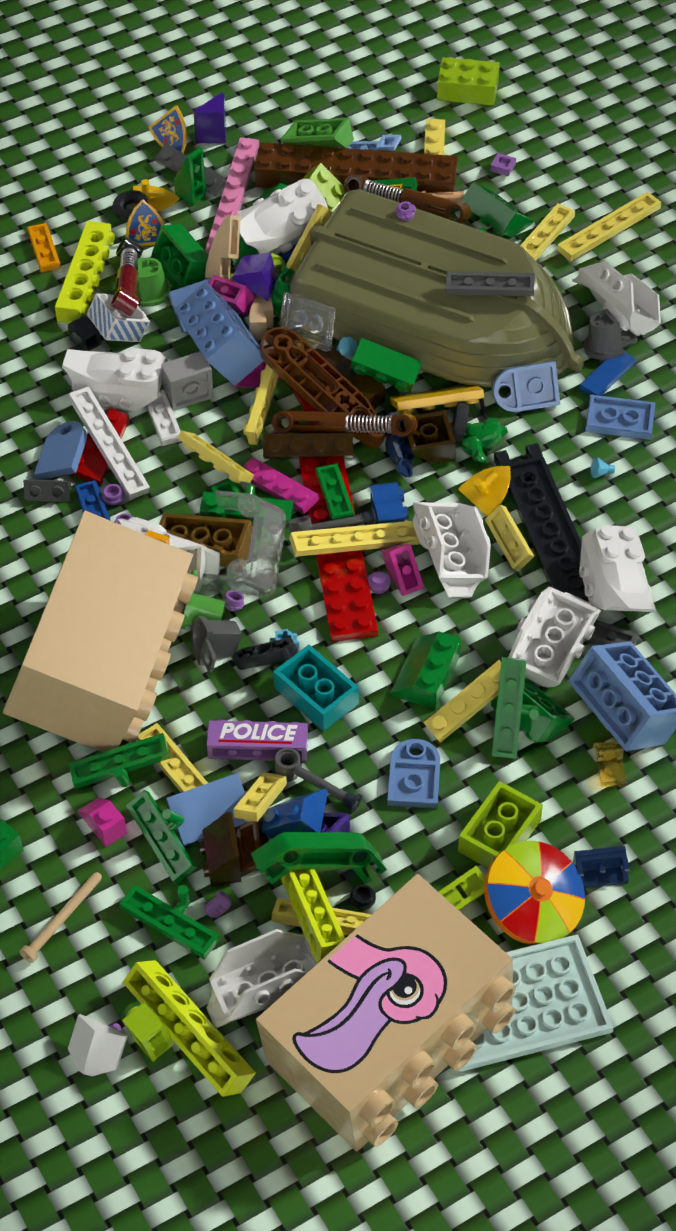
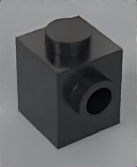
(84, 334)

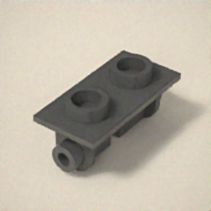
(47, 490)

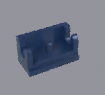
(602, 866)

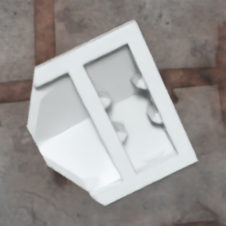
(95, 1046)

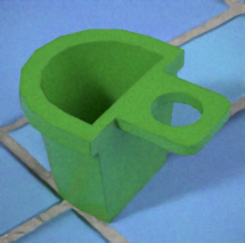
(152, 284)
(202, 606)

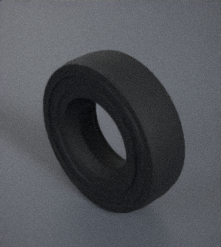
(125, 198)
(460, 421)

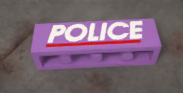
(255, 739)

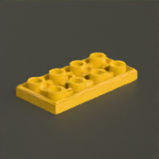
(428, 399)

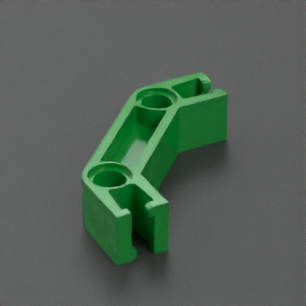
(316, 851)

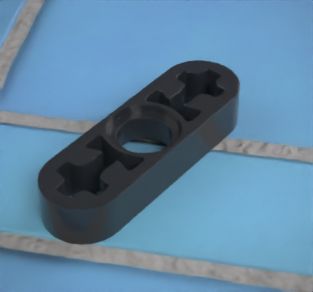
(265, 653)

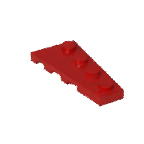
(92, 463)

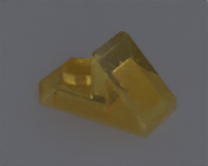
(610, 764)

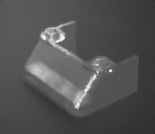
(261, 570)

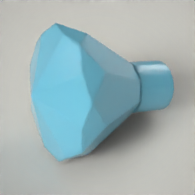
(347, 347)
(599, 468)

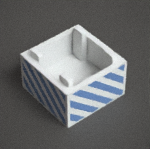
(115, 324)

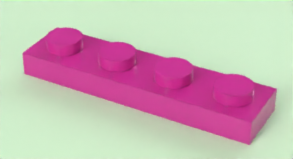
(281, 486)

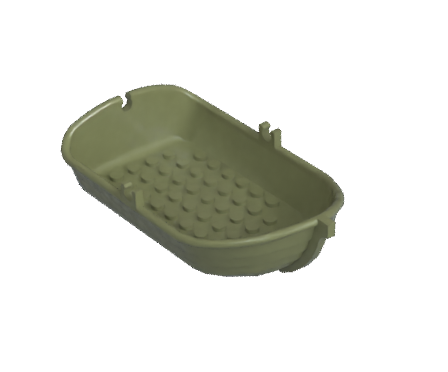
(392, 291)

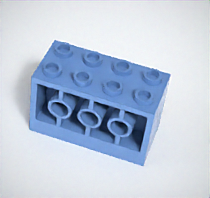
(219, 333)
(626, 695)

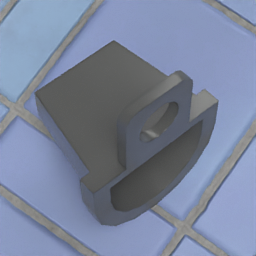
(605, 337)
(214, 640)

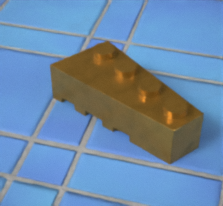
(222, 535)

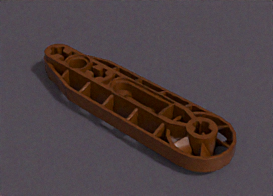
(316, 378)

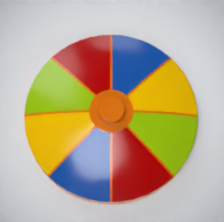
(534, 892)

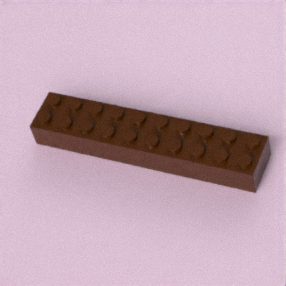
(290, 163)

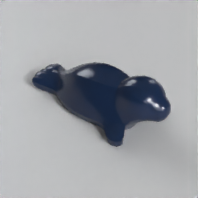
(400, 451)

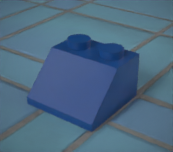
(296, 815)

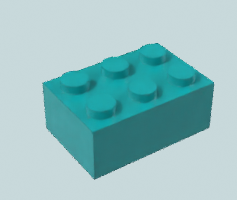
(316, 687)

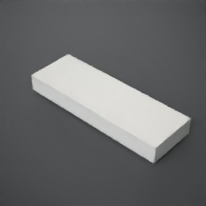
(164, 420)

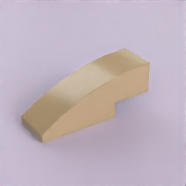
(224, 248)
(260, 317)

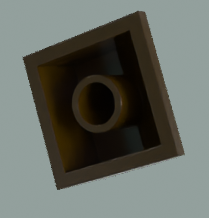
(433, 438)
(221, 852)

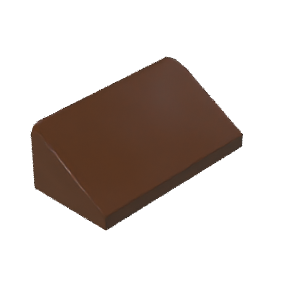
(249, 839)

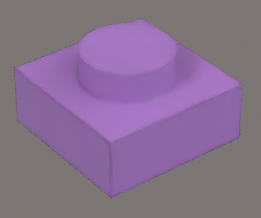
(503, 164)

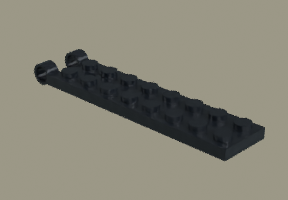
(545, 520)

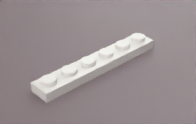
(109, 443)

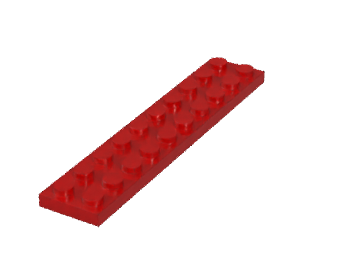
(341, 573)

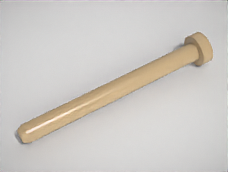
(29, 952)

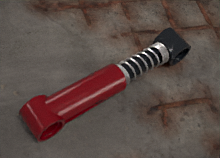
(127, 277)

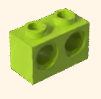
(465, 888)
(147, 1031)

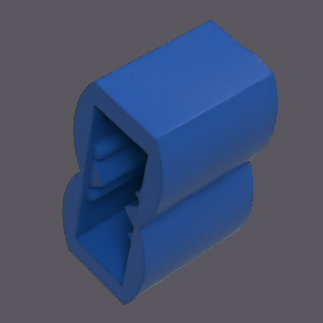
(387, 503)

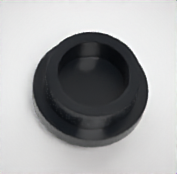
(362, 897)

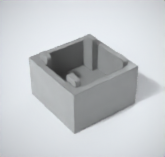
(187, 380)

